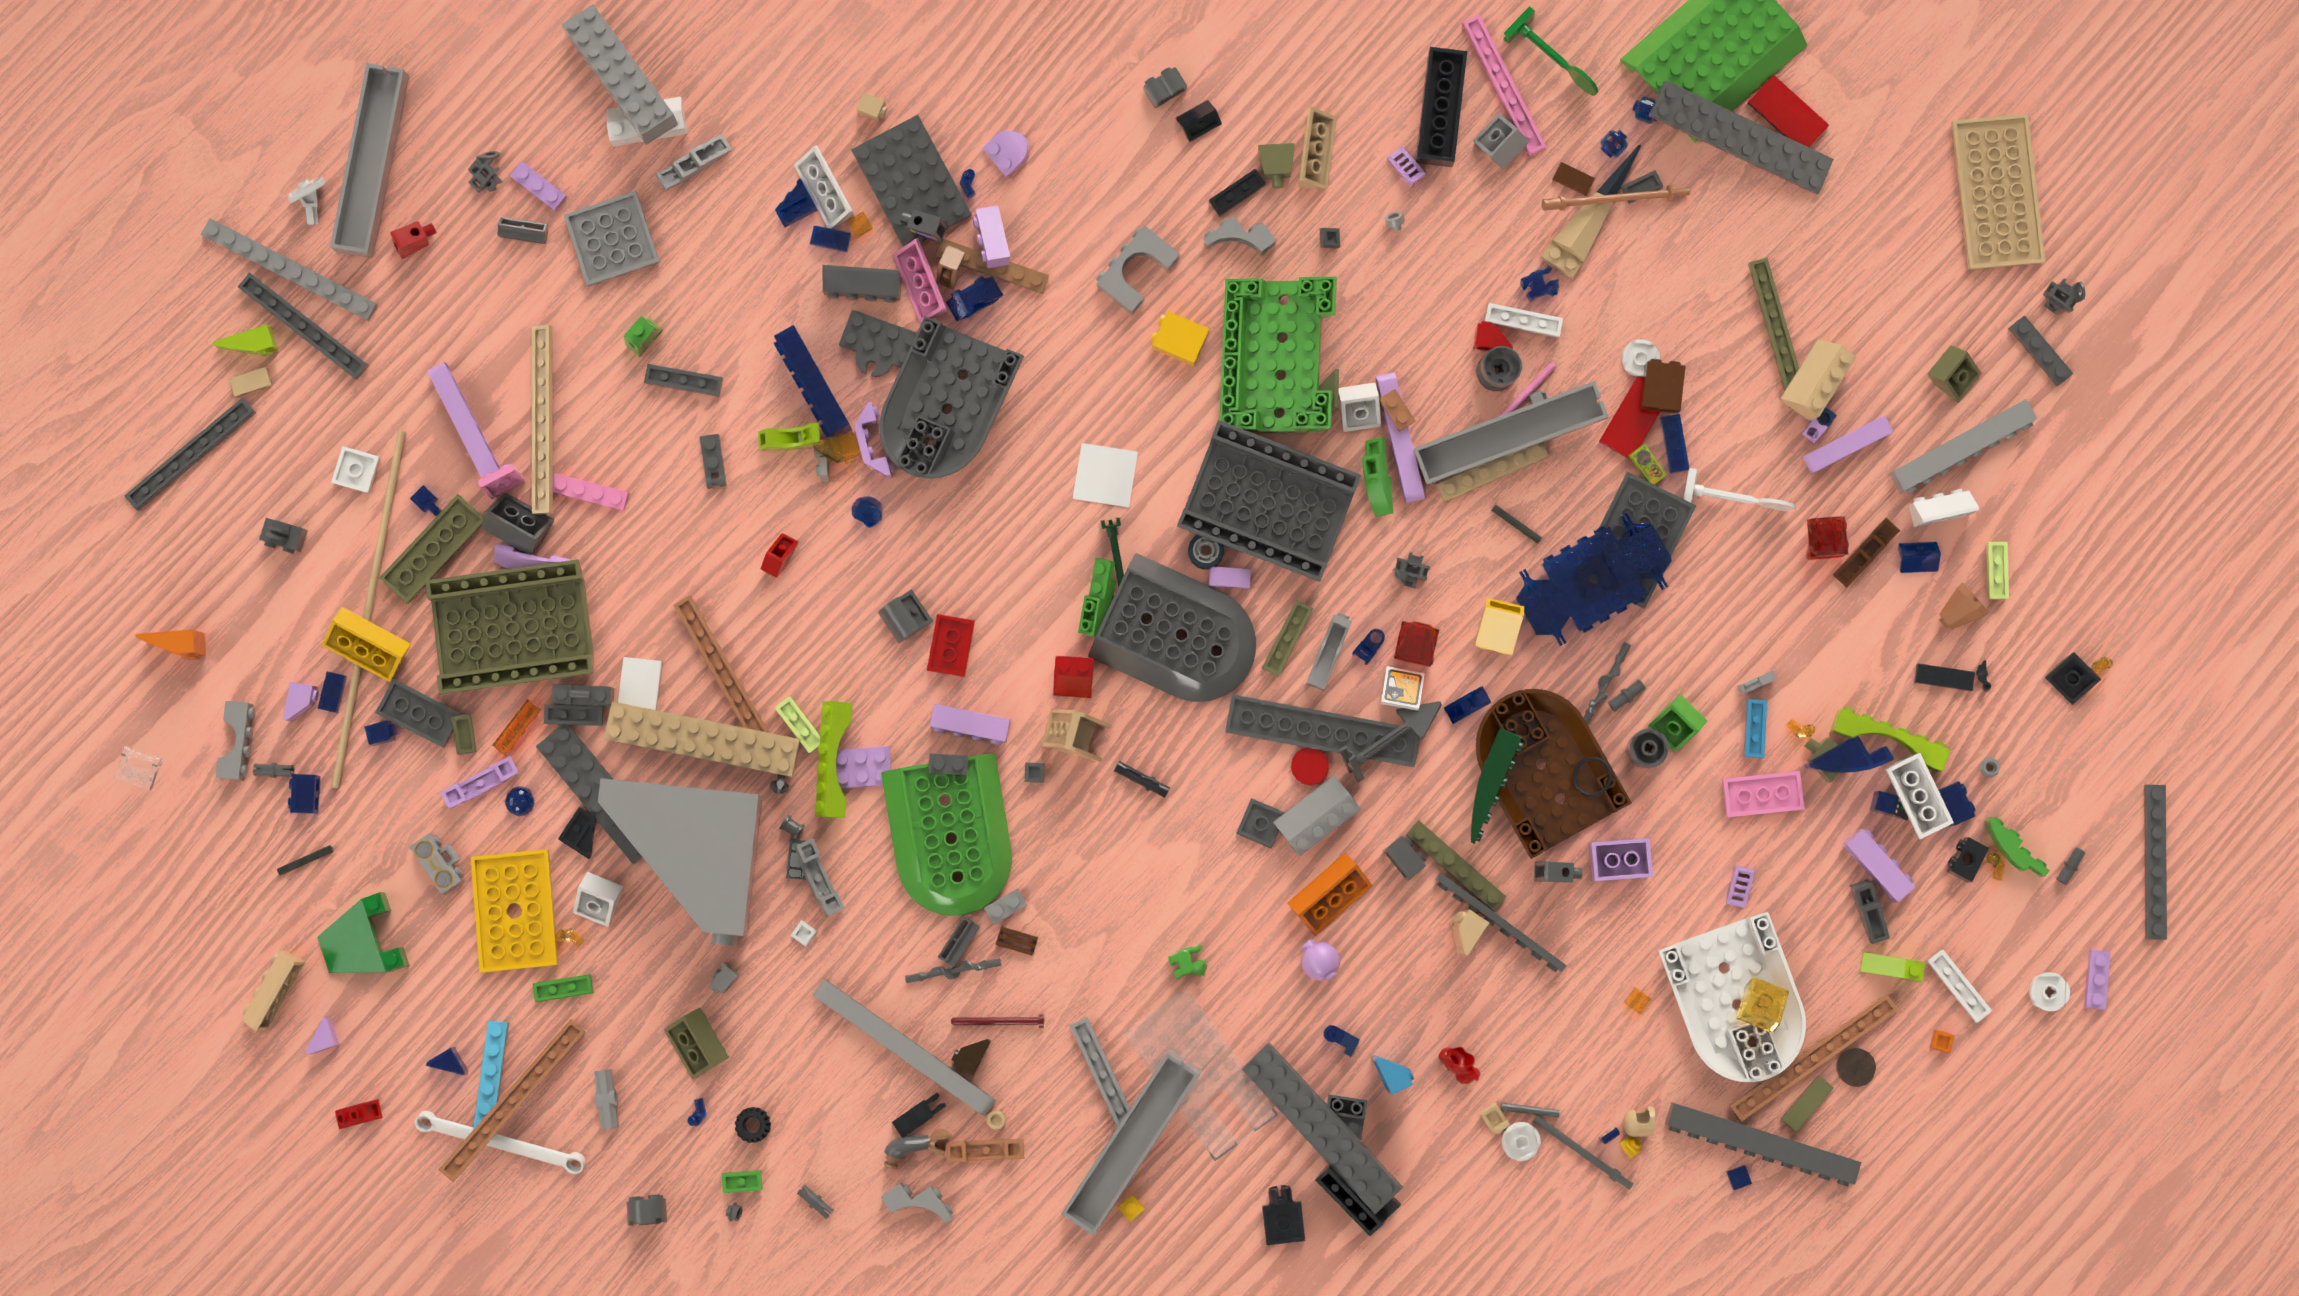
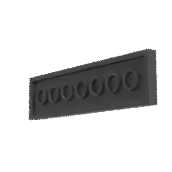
(582, 774)

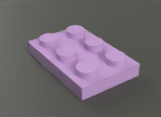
(862, 766)

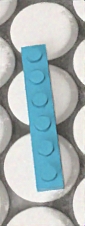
(491, 1069)

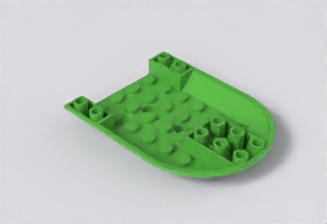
(920, 829)

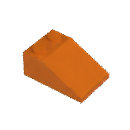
(186, 643)

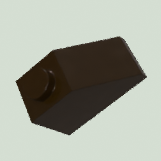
(970, 1056)

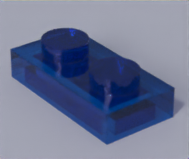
(830, 238)
(332, 692)

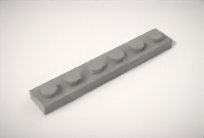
(1101, 1069)

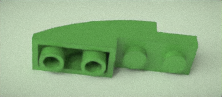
(1376, 478)
(1099, 598)
(2008, 844)

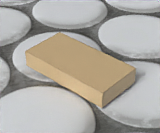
(250, 382)

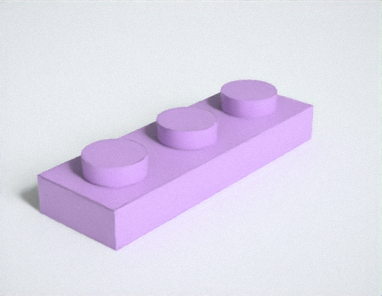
(538, 186)
(2097, 979)

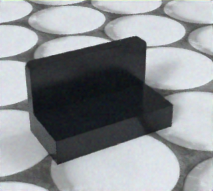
(1199, 120)

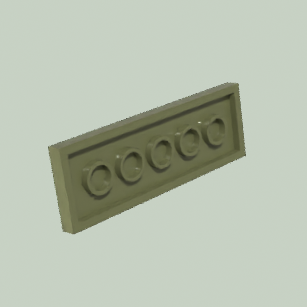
(432, 549)

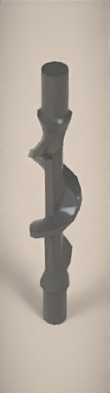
(1605, 680)
(953, 973)

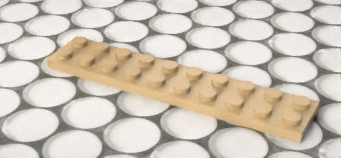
(702, 739)

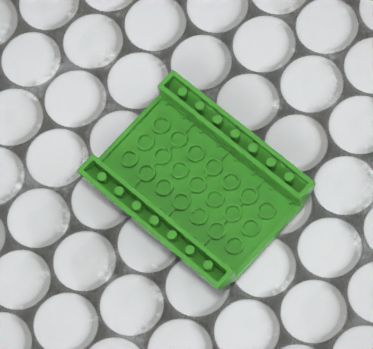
(1718, 49)

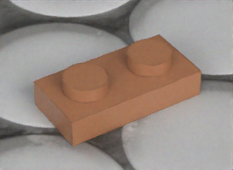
(1397, 410)

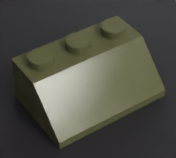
(696, 1043)

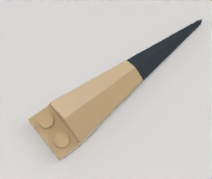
(1574, 241)

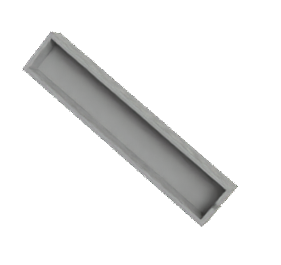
(369, 160)
(1510, 433)
(1131, 1142)

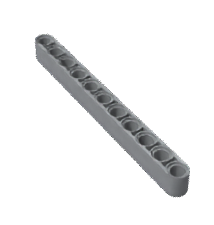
(904, 1047)

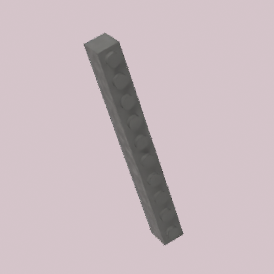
(1762, 1143)

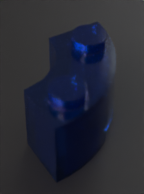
(974, 298)

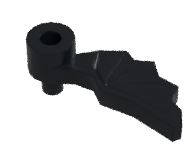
(1982, 676)

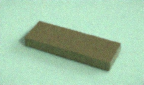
(1807, 1103)

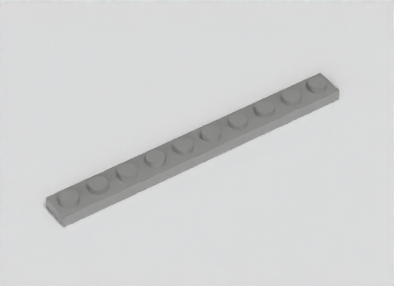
(289, 269)

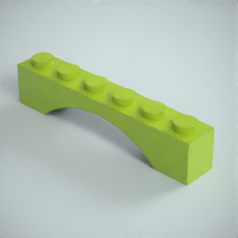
(1850, 724)
(829, 796)

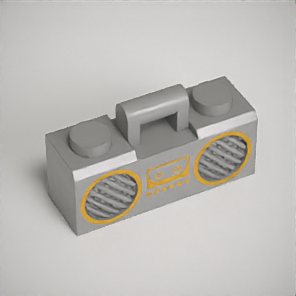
(431, 857)

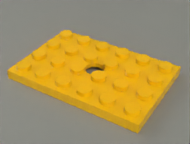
(507, 941)

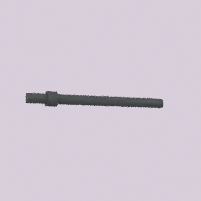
(1614, 1174)

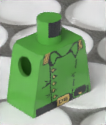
(641, 335)

